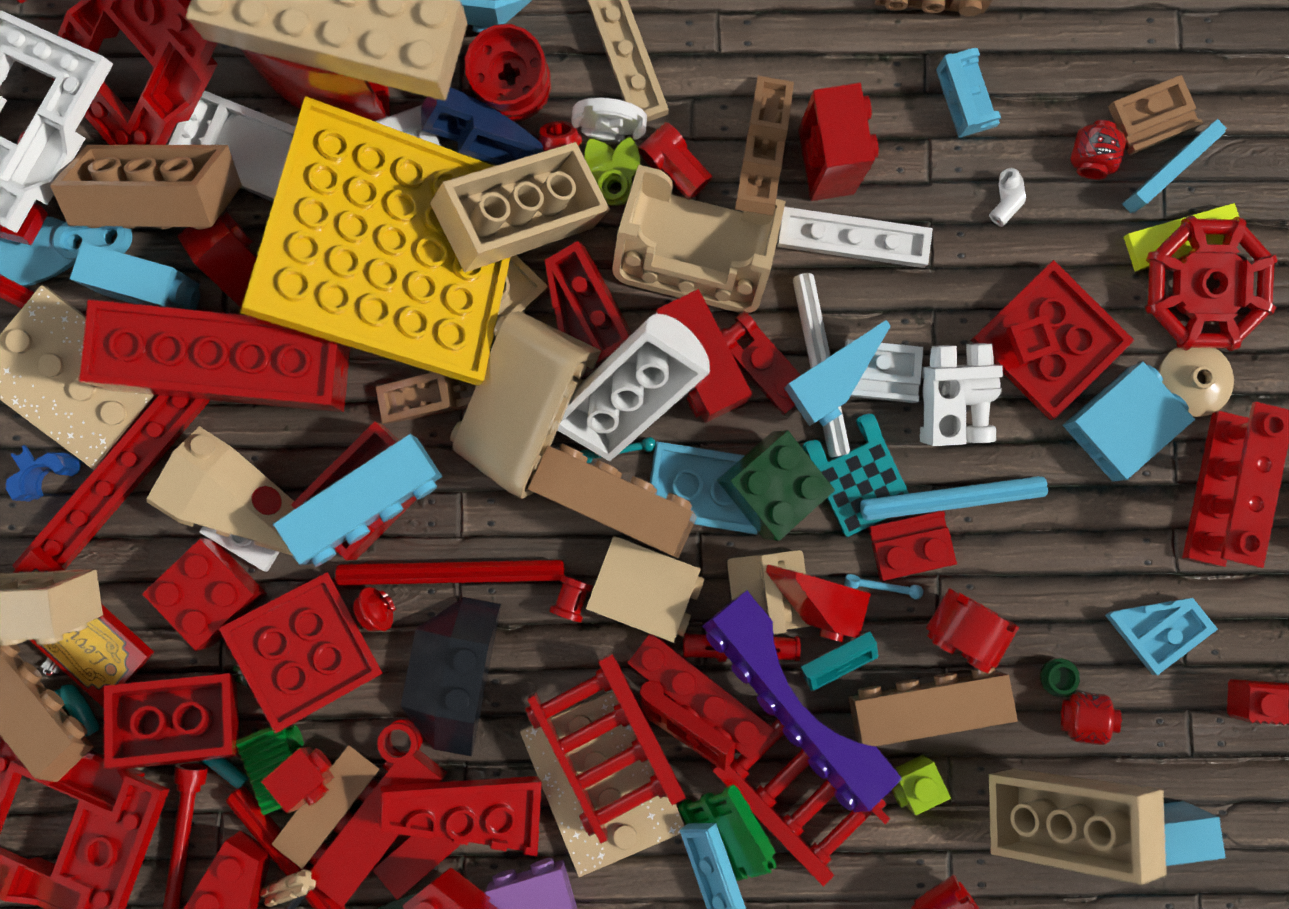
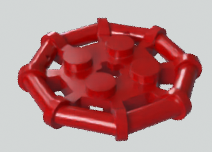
(1190, 287)

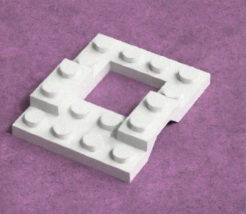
(51, 136)

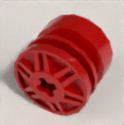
(503, 52)

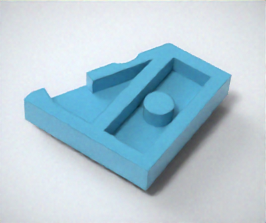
(1162, 631)

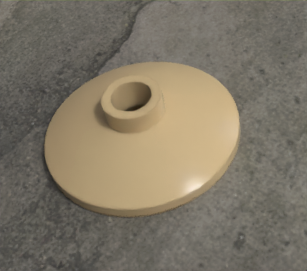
(1180, 373)

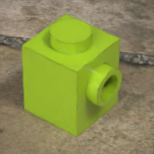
(920, 785)

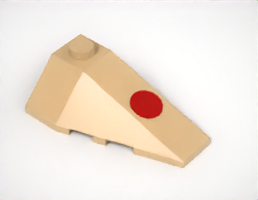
(220, 490)

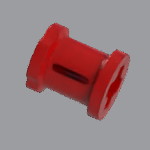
(571, 598)

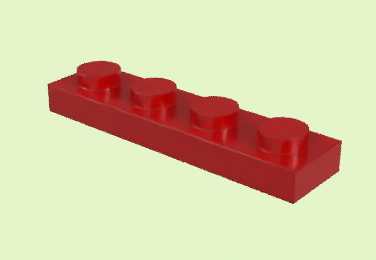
(693, 688)

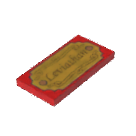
(96, 655)

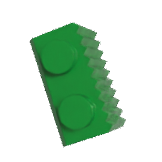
(263, 754)

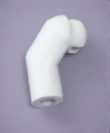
(1011, 195)

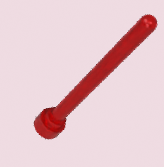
(189, 780)

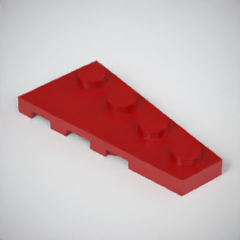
(473, 811)

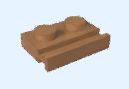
(1155, 114)

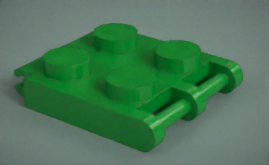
(741, 834)

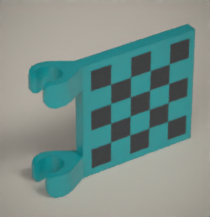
(859, 475)

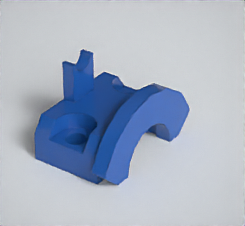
(27, 482)

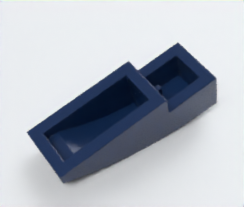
(477, 128)

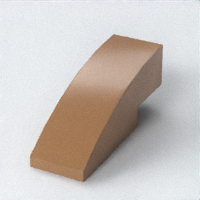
(314, 824)

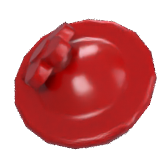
(558, 134)
(374, 609)

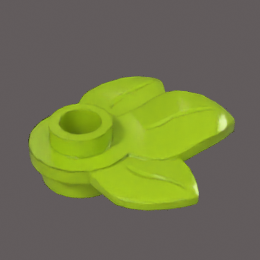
(612, 167)

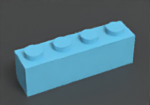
(358, 501)

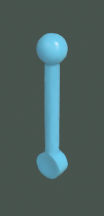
(853, 581)

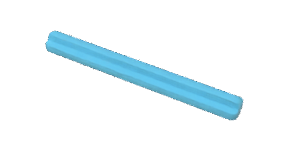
(953, 498)

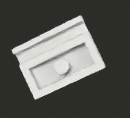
(892, 374)

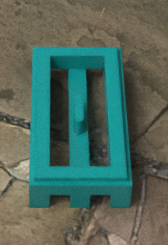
(840, 661)

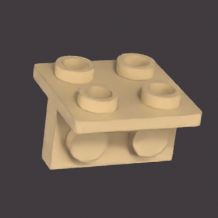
(750, 575)

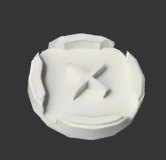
(609, 119)

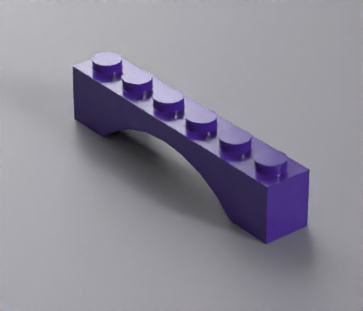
(852, 768)

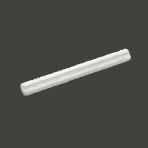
(817, 352)

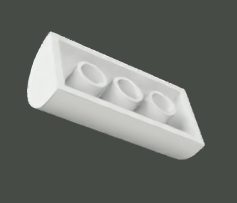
(635, 386)

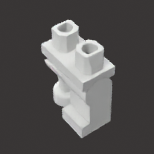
(952, 387)

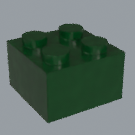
(776, 485)

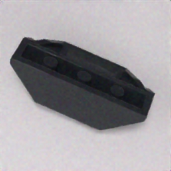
(451, 673)

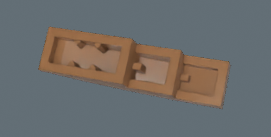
(765, 146)
(422, 397)

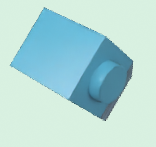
(832, 381)

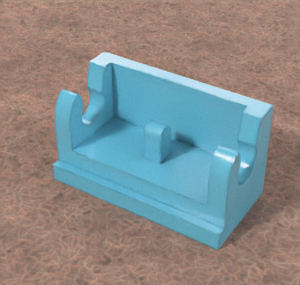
(966, 93)

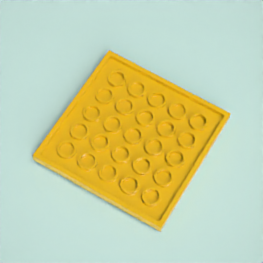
(363, 253)

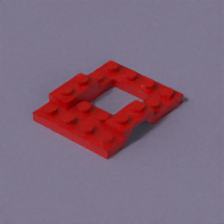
(170, 45)
(103, 841)

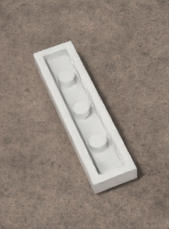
(855, 237)

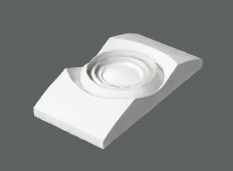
(254, 140)

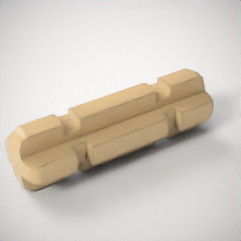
(288, 888)

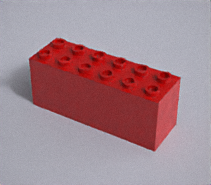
(210, 357)

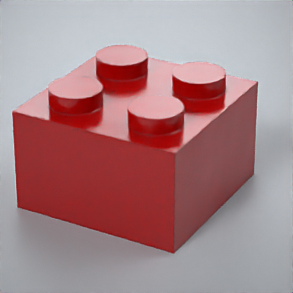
(204, 593)

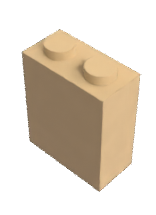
(645, 589)

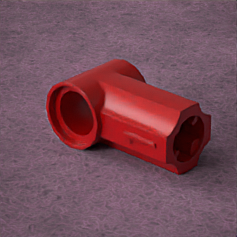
(669, 153)

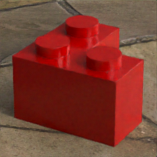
(222, 255)

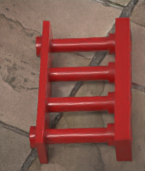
(1238, 487)
(644, 748)
(789, 828)

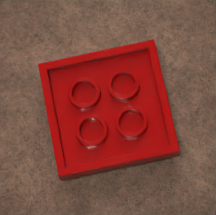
(1083, 330)
(300, 652)

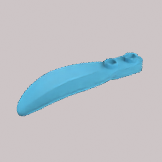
(55, 250)

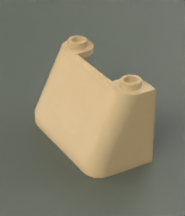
(694, 245)
(521, 400)

